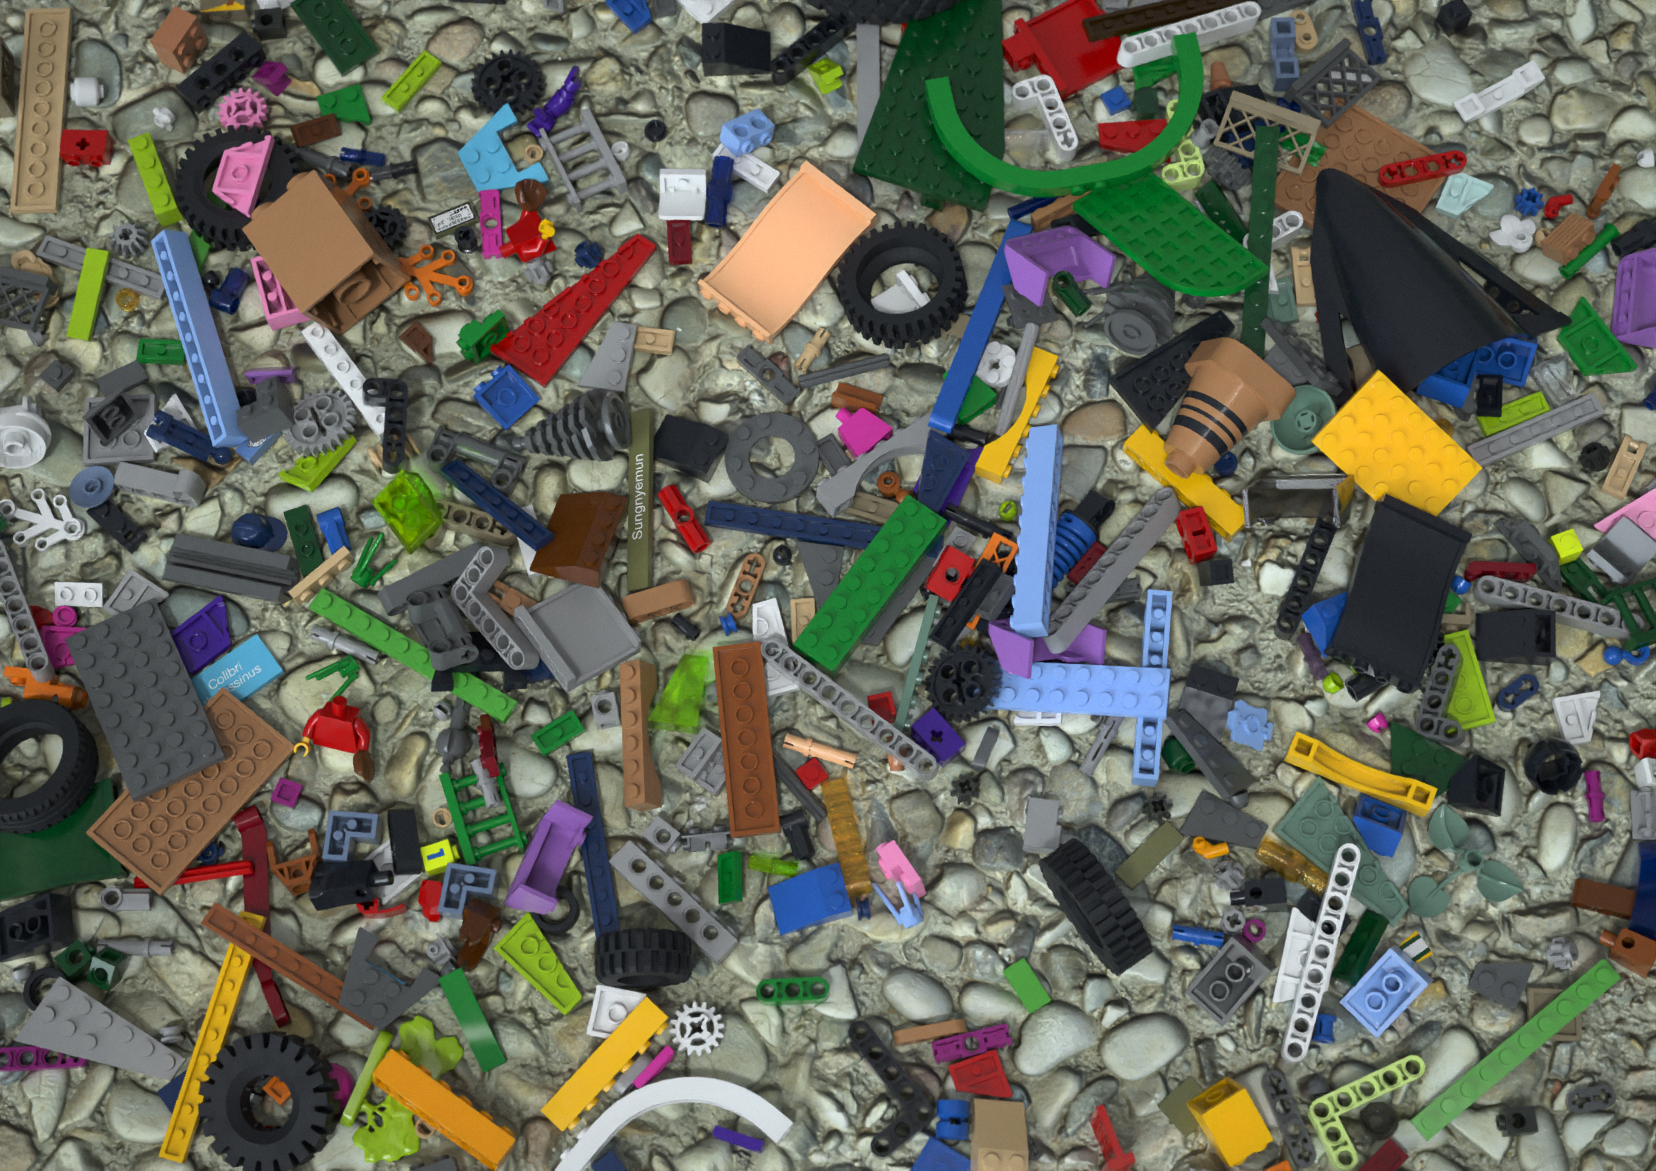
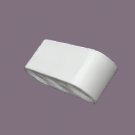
(1282, 230)

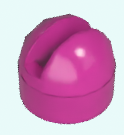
(1377, 721)

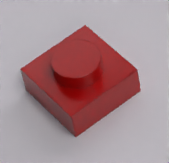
(811, 774)

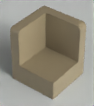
(957, 329)

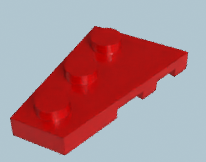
(1129, 135)

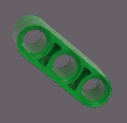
(781, 985)

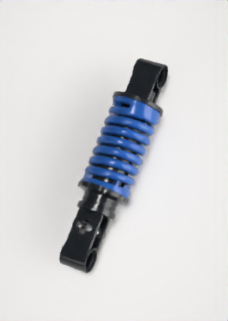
(1074, 537)

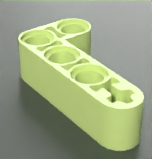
(1185, 163)

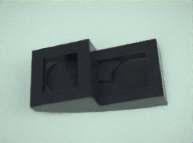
(1310, 906)

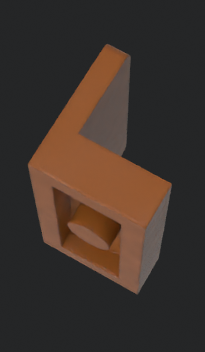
(856, 398)

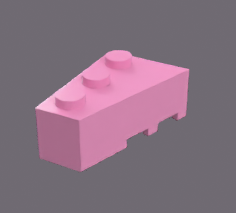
(277, 304)

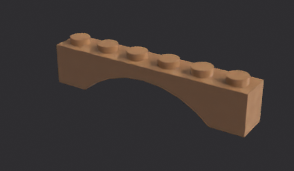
(641, 781)

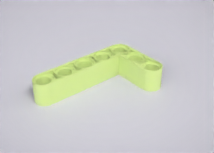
(1356, 1099)

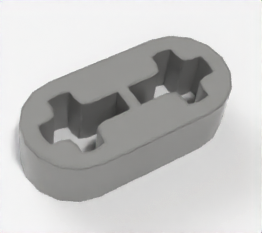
(624, 1083)

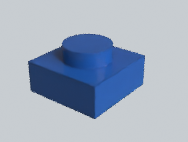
(1115, 101)

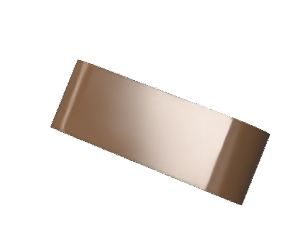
(657, 601)

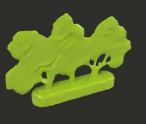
(398, 1133)

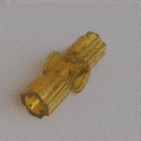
(1292, 866)

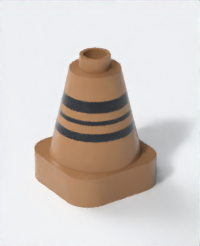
(1223, 403)

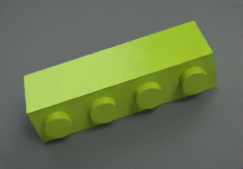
(155, 179)

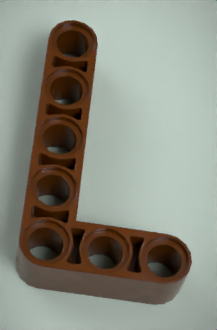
(1603, 898)

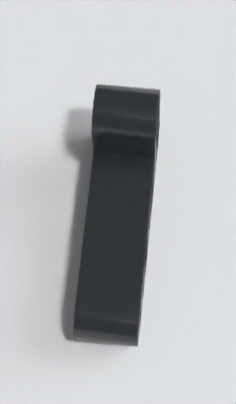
(391, 425)

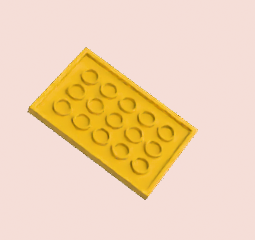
(1395, 448)

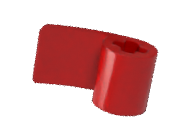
(376, 911)

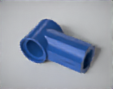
(333, 526)

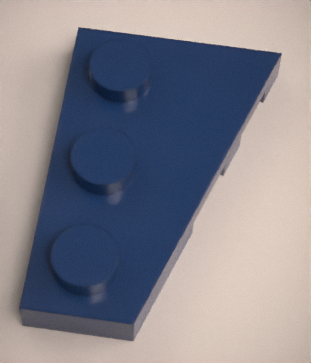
(939, 470)

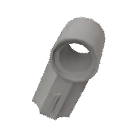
(128, 899)

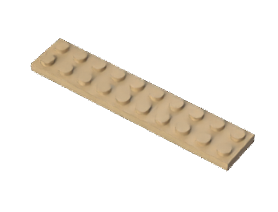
(41, 111)

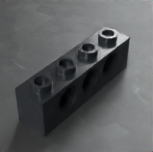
(224, 61)

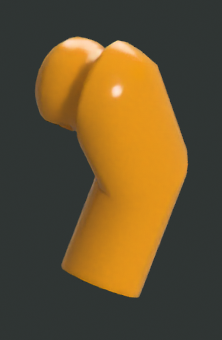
(1208, 850)

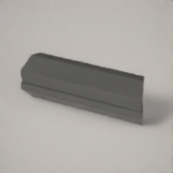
(231, 568)

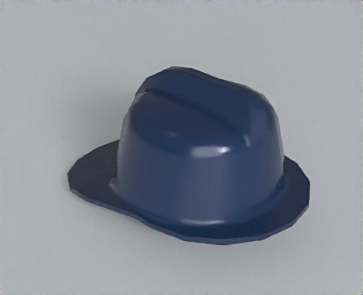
(259, 532)

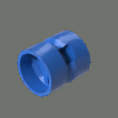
(952, 1110)

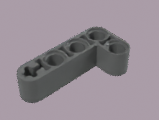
(1445, 693)

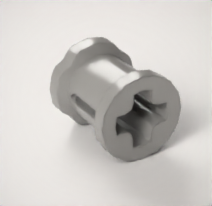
(1202, 136)
(1239, 921)

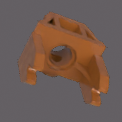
(296, 873)

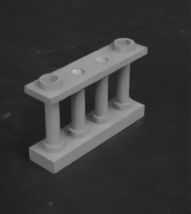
(604, 162)

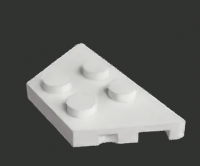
(1293, 958)

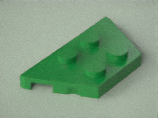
(1154, 71)
(1593, 344)

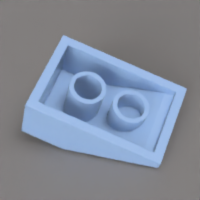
(1386, 991)

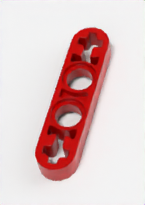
(1423, 172)

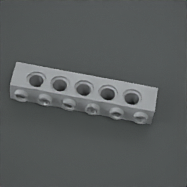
(716, 949)

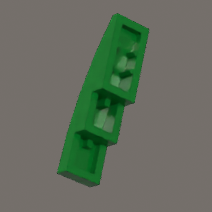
(472, 1020)

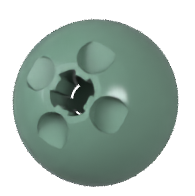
(1308, 409)

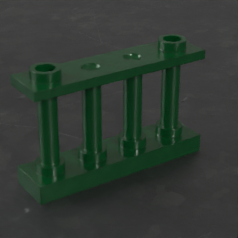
(1638, 638)

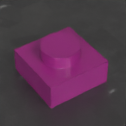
(287, 793)

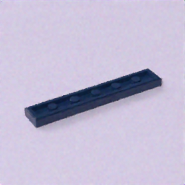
(497, 504)

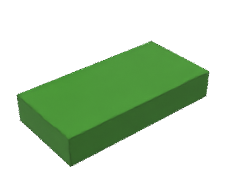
(1026, 986)

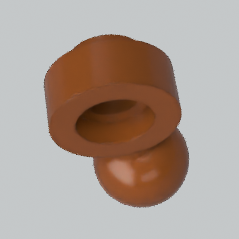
(894, 488)

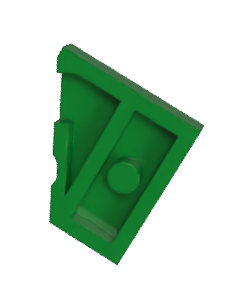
(346, 104)

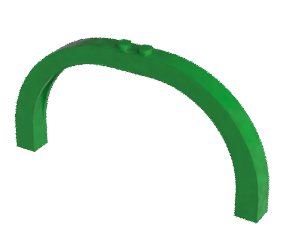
(1083, 178)

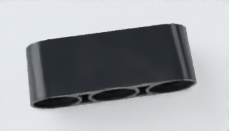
(404, 841)

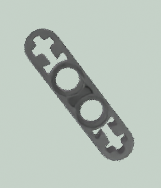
(1292, 1117)

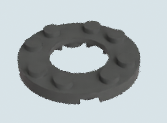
(784, 487)

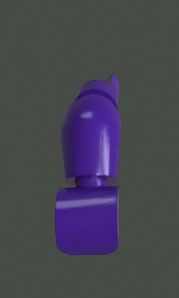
(558, 105)

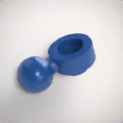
(1614, 655)

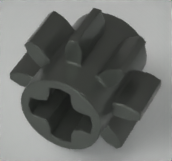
(1595, 456)
(962, 782)
(1161, 813)

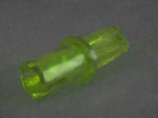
(772, 866)

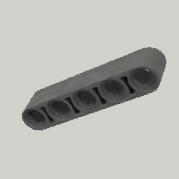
(441, 572)

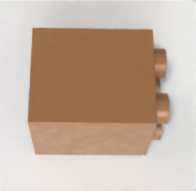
(325, 252)

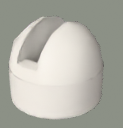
(623, 148)
(1645, 158)

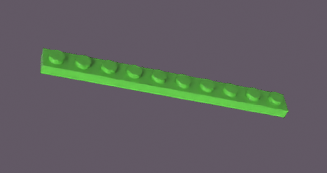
(410, 653)
(1515, 1049)

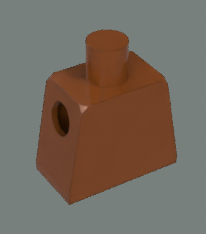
(1640, 952)

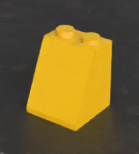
(1230, 1121)

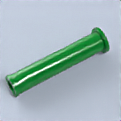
(1600, 241)

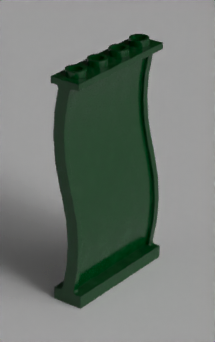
(60, 853)

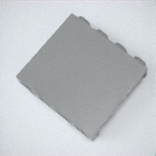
(578, 634)

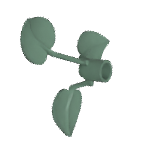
(1450, 830)

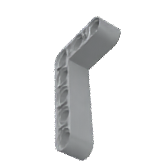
(472, 598)

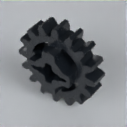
(392, 221)

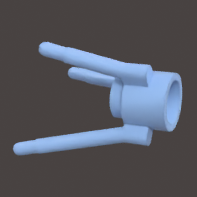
(910, 914)

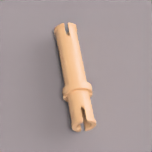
(819, 750)

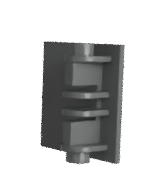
(1026, 311)

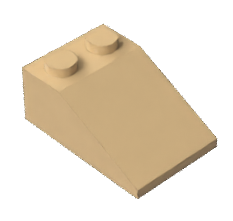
(998, 1136)

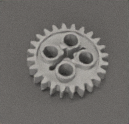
(334, 412)

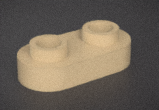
(1304, 29)

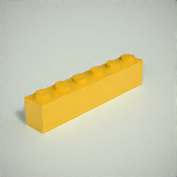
(1198, 490)
(605, 1063)

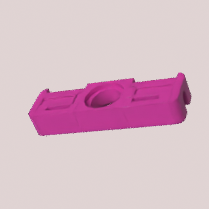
(491, 210)

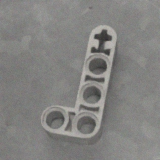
(183, 489)

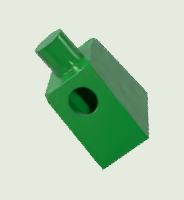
(978, 400)

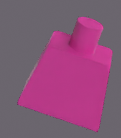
(861, 430)

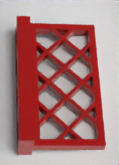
(1109, 1143)

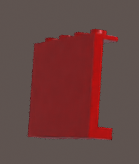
(1065, 50)

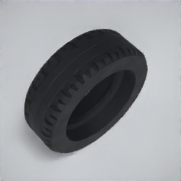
(71, 779)

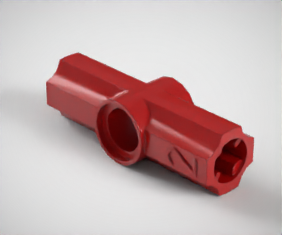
(690, 530)

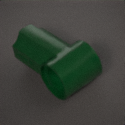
(1071, 295)

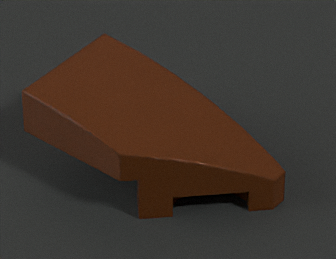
(418, 341)

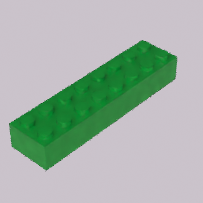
(870, 586)

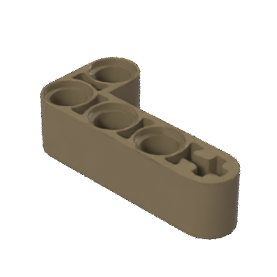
(469, 526)

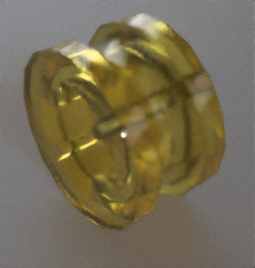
(123, 293)

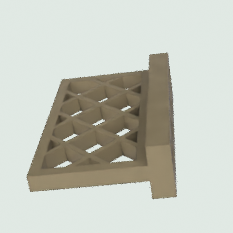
(1272, 113)

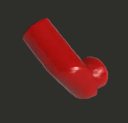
(1554, 204)

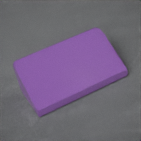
(285, 374)

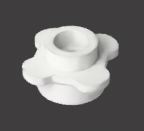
(164, 118)

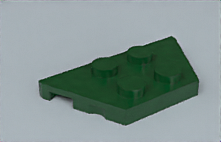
(1422, 759)

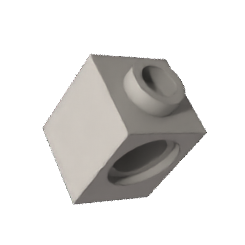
(609, 719)
(657, 828)

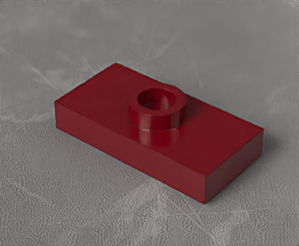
(1086, 563)

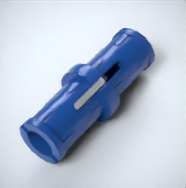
(1197, 935)

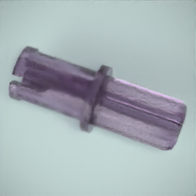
(1312, 656)

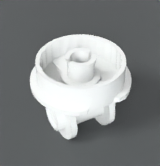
(22, 434)

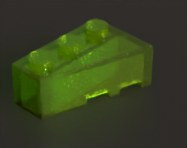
(683, 698)

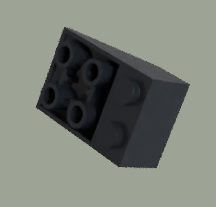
(1215, 104)
(1516, 637)

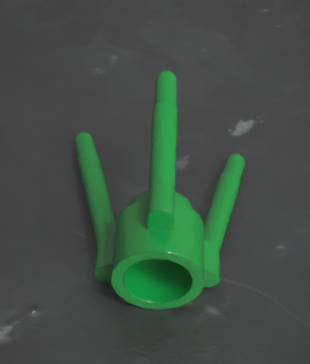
(362, 573)
(345, 667)

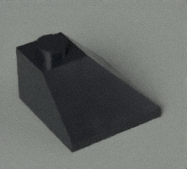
(1477, 787)

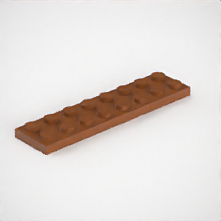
(746, 740)

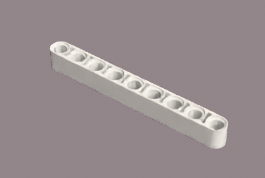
(1329, 943)

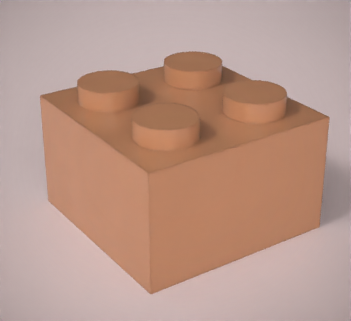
(179, 40)

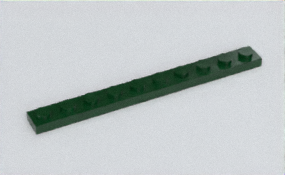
(1261, 234)

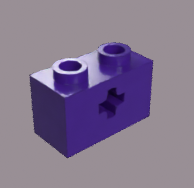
(934, 725)

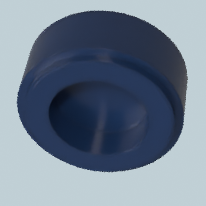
(1226, 465)

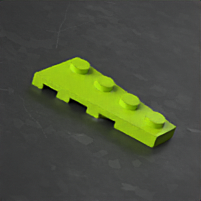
(1470, 700)
(535, 960)

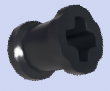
(467, 238)

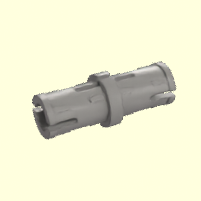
(486, 785)

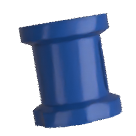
(1324, 1029)

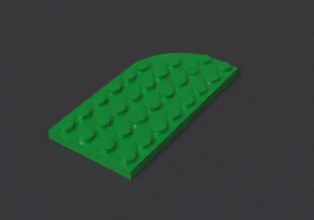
(1171, 238)

